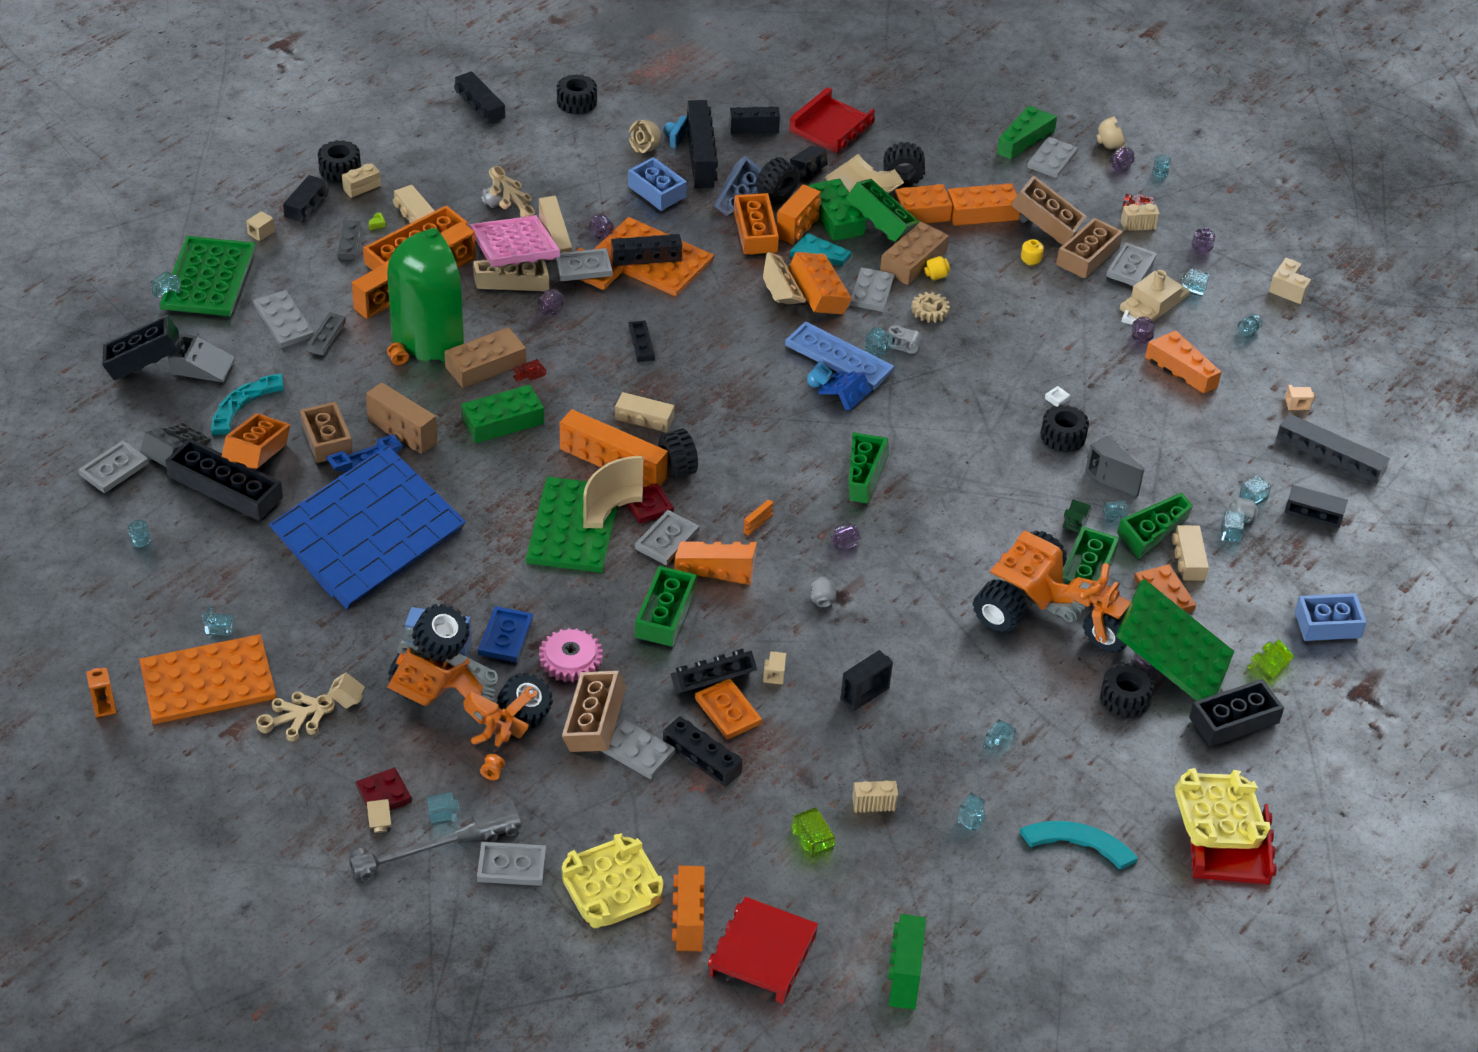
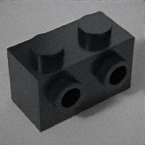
(810, 161)

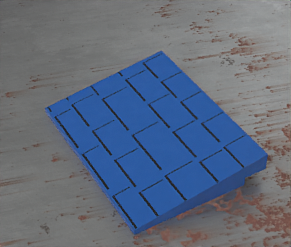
(367, 526)

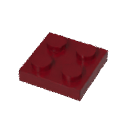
(653, 504)
(383, 787)

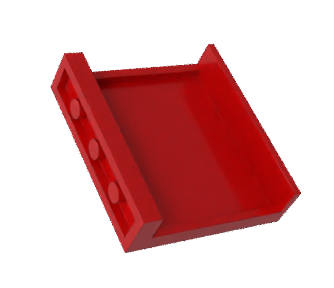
(830, 121)
(1237, 864)
(764, 947)

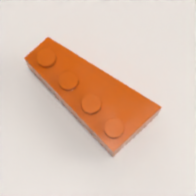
(1184, 361)
(718, 560)
(690, 908)

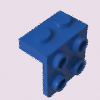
(850, 386)

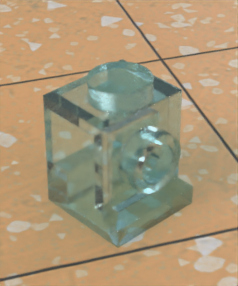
(879, 338)
(972, 812)

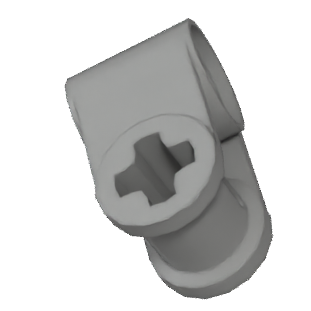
(904, 340)

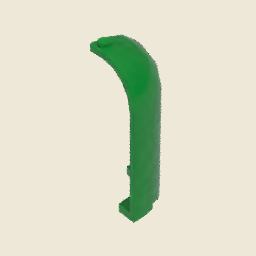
(425, 296)

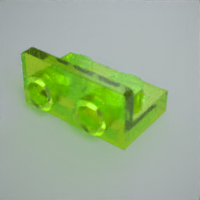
(1271, 659)

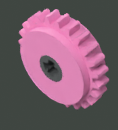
(569, 654)

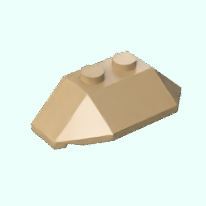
(780, 281)

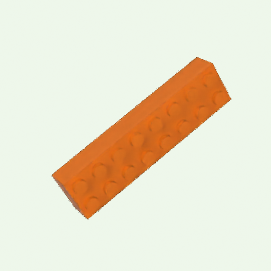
(371, 290)

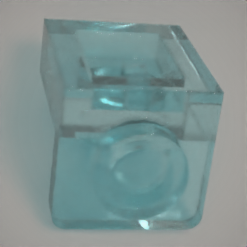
(164, 283)
(217, 623)
(999, 732)

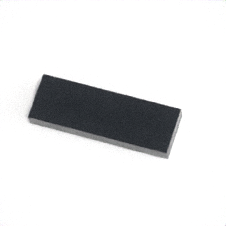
(641, 341)

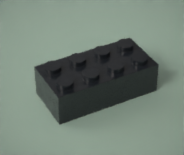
(140, 347)
(1236, 712)

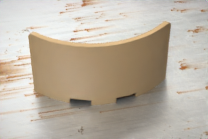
(858, 170)
(610, 486)

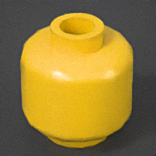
(1032, 252)
(937, 268)

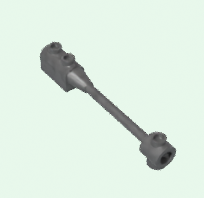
(485, 825)

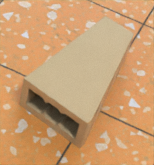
(553, 222)

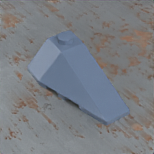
(739, 182)

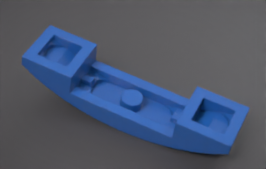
(344, 462)

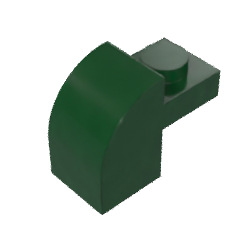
(1076, 516)

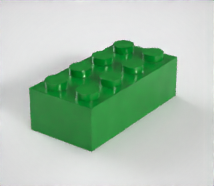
(881, 209)
(836, 213)
(502, 413)
(1089, 554)
(665, 606)

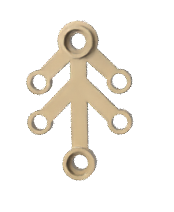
(498, 176)
(321, 705)

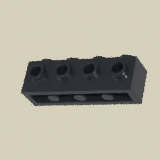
(480, 97)
(646, 250)
(712, 672)
(703, 751)

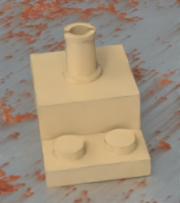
(1154, 296)

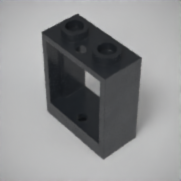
(866, 680)

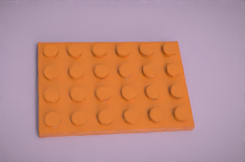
(666, 276)
(207, 679)

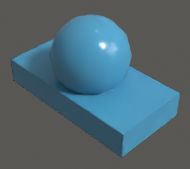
(675, 130)
(818, 375)

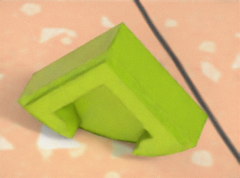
(377, 222)

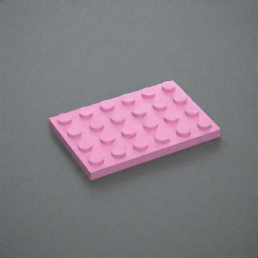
(515, 241)

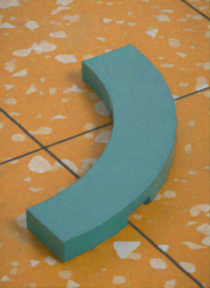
(239, 398)
(1080, 834)

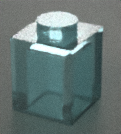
(1196, 281)
(1255, 489)
(1232, 526)
(442, 808)

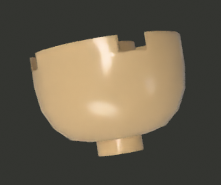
(1110, 134)
(644, 136)

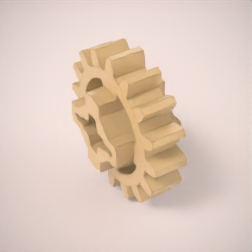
(930, 307)

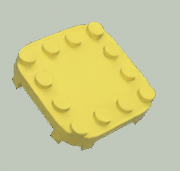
(1221, 810)
(612, 881)

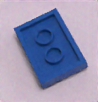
(505, 634)

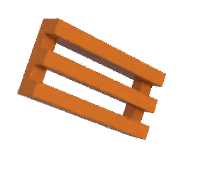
(758, 517)

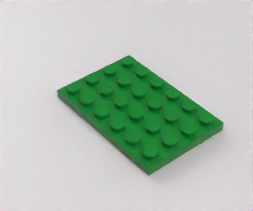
(209, 275)
(559, 531)
(1174, 642)

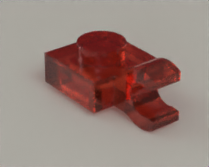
(1139, 200)
(531, 369)

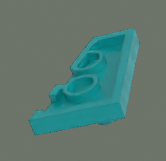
(813, 244)

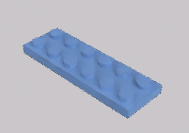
(838, 354)

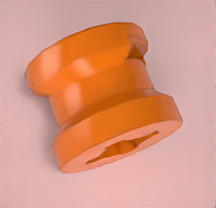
(397, 353)
(492, 767)

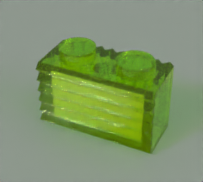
(813, 832)

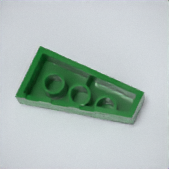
(1025, 131)
(867, 462)
(1153, 524)
(906, 960)

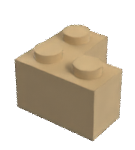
(1288, 282)

